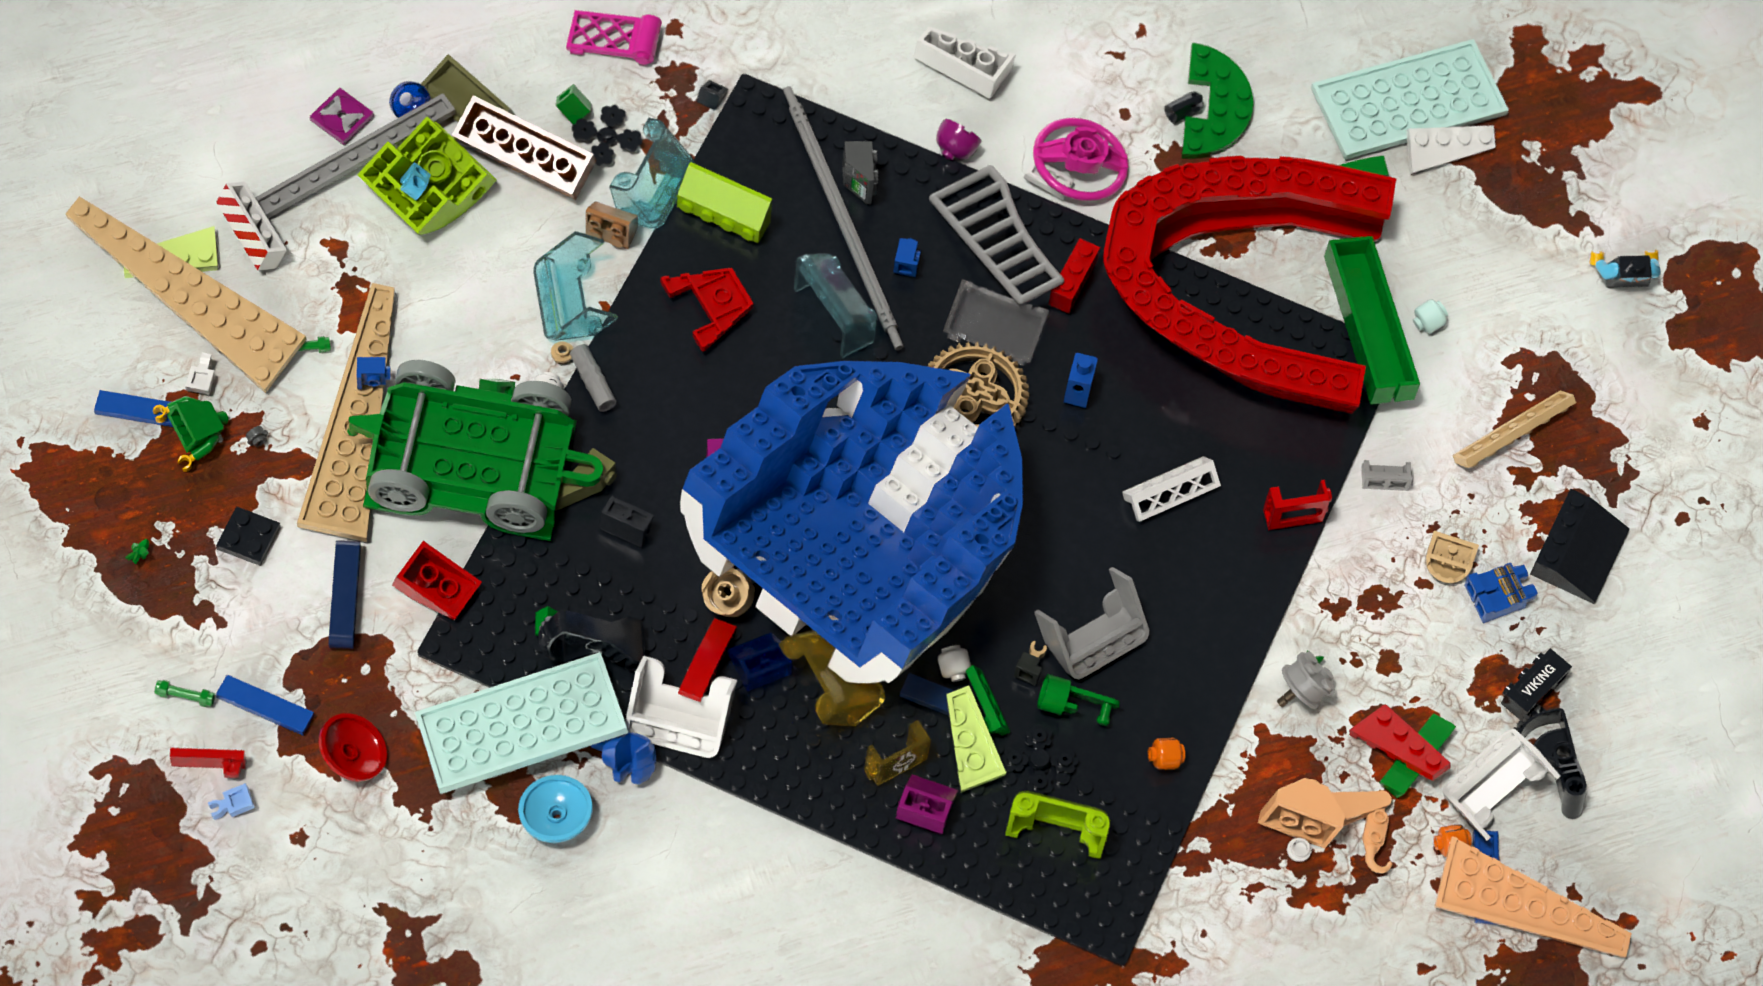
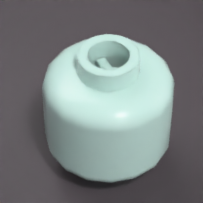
(1430, 316)

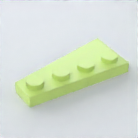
(194, 248)
(973, 746)

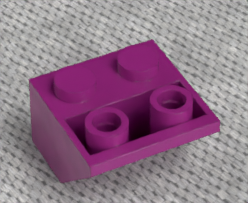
(926, 804)

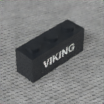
(1535, 684)

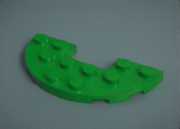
(1228, 103)

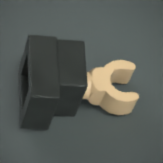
(1027, 666)

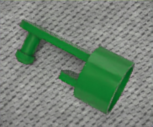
(1055, 693)

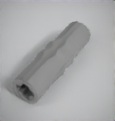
(593, 377)

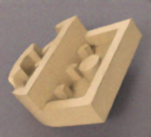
(1449, 557)

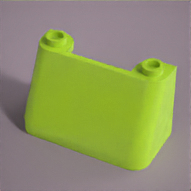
(1090, 820)

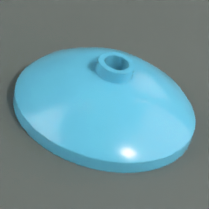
(553, 797)

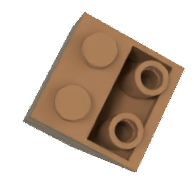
(611, 224)

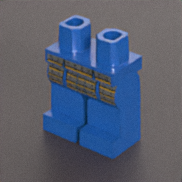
(1499, 591)

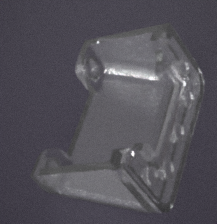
(996, 321)

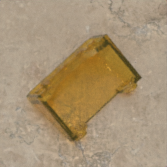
(843, 701)

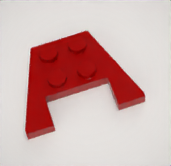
(719, 295)

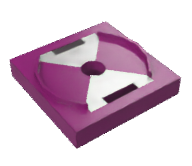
(339, 128)

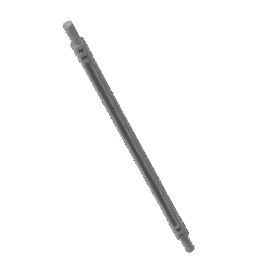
(843, 218)

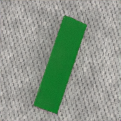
(1400, 777)

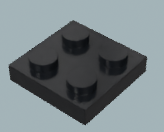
(248, 536)

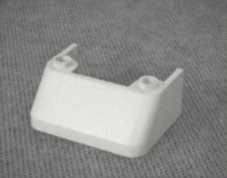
(1493, 776)

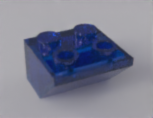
(760, 661)

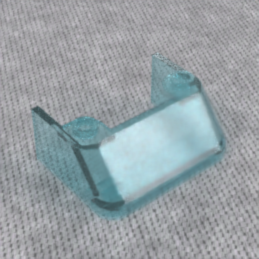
(561, 292)
(839, 298)

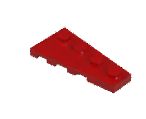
(1400, 741)

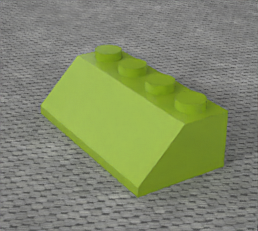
(724, 203)

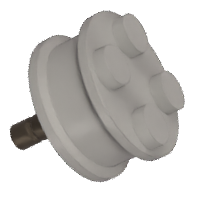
(1307, 681)

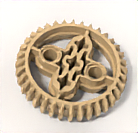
(987, 395)

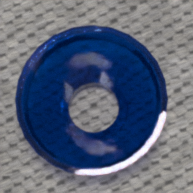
(418, 94)

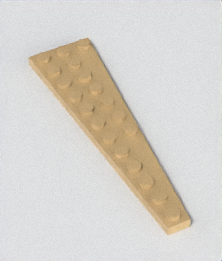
(232, 324)
(339, 475)

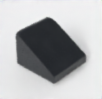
(711, 94)

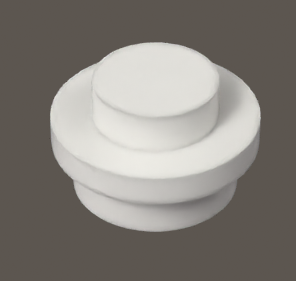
(1299, 849)

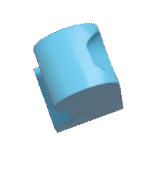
(414, 183)

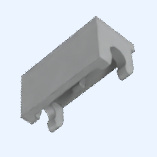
(1386, 477)

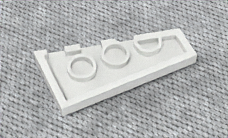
(1446, 144)

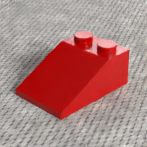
(436, 581)

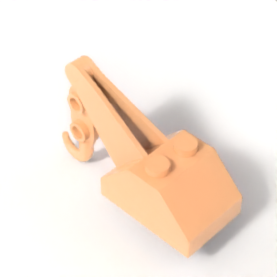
(1318, 815)

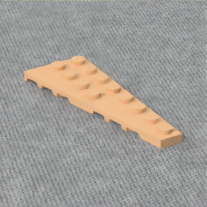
(1497, 894)

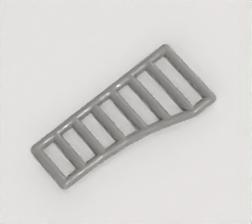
(1014, 219)

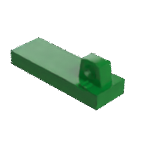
(994, 718)

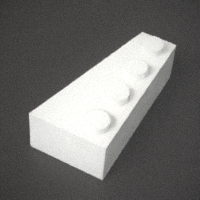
(964, 61)

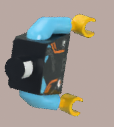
(1627, 270)

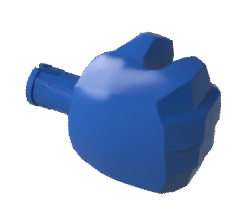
(628, 755)

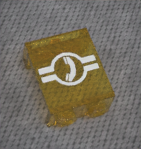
(916, 752)

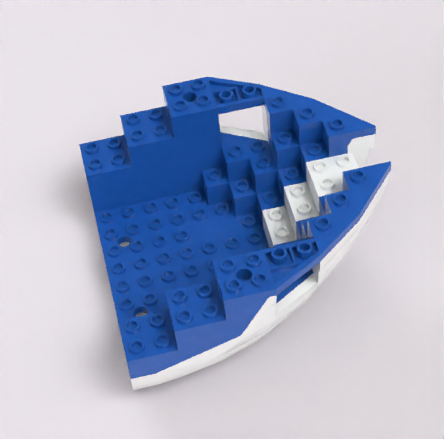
(863, 513)

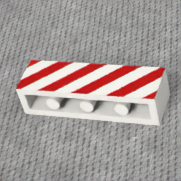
(251, 226)

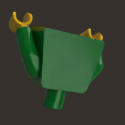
(195, 425)

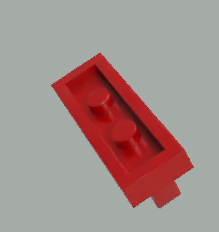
(230, 760)

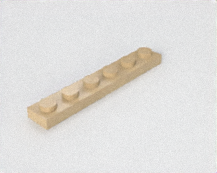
(1513, 429)

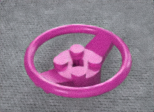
(1083, 153)

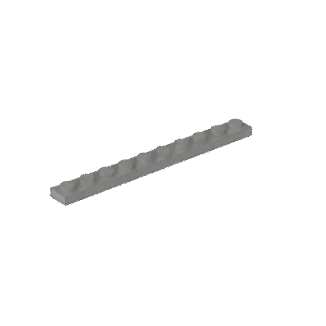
(351, 157)

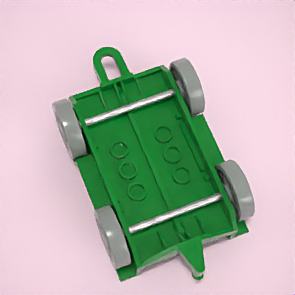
(471, 450)

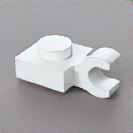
(201, 377)

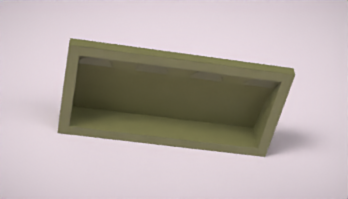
(459, 87)

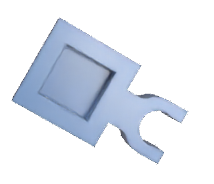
(235, 802)

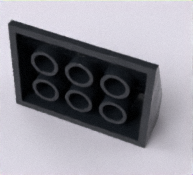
(1580, 547)

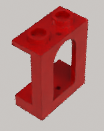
(1275, 506)

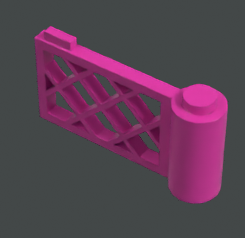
(641, 45)

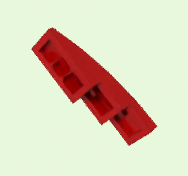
(707, 660)

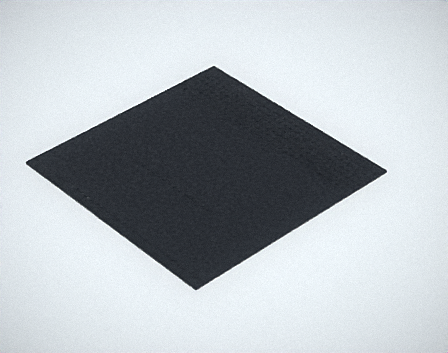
(1202, 570)

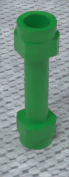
(322, 344)
(164, 688)

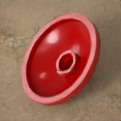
(359, 741)

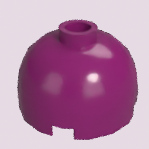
(956, 140)

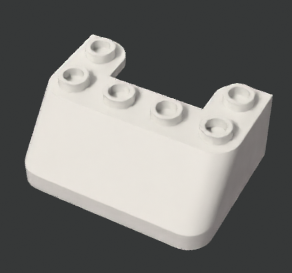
(674, 719)

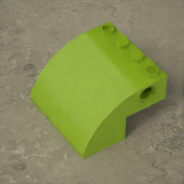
(440, 202)

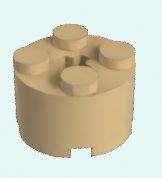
(719, 602)

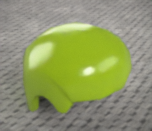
(436, 164)

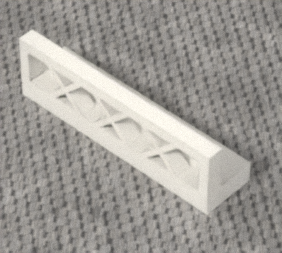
(1168, 480)

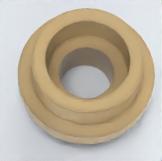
(561, 358)

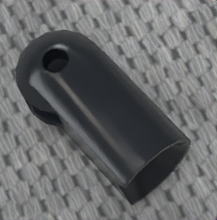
(1184, 106)

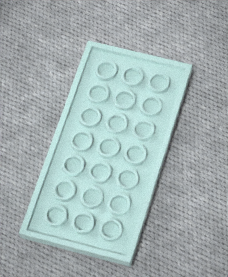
(1427, 90)
(521, 722)

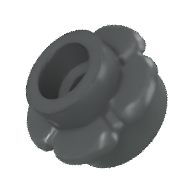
(256, 436)

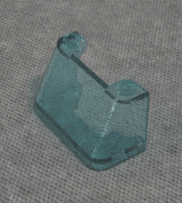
(658, 179)

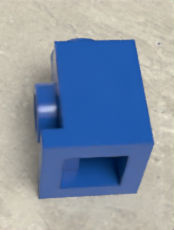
(907, 257)
(372, 371)

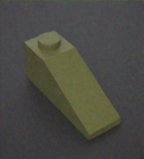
(573, 493)

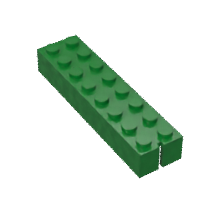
(1371, 319)

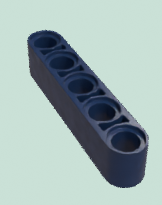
(344, 594)

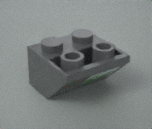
(859, 169)

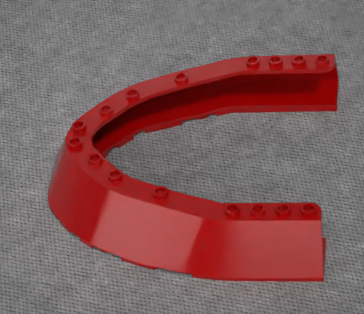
(1235, 196)

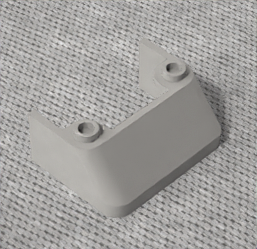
(1102, 639)

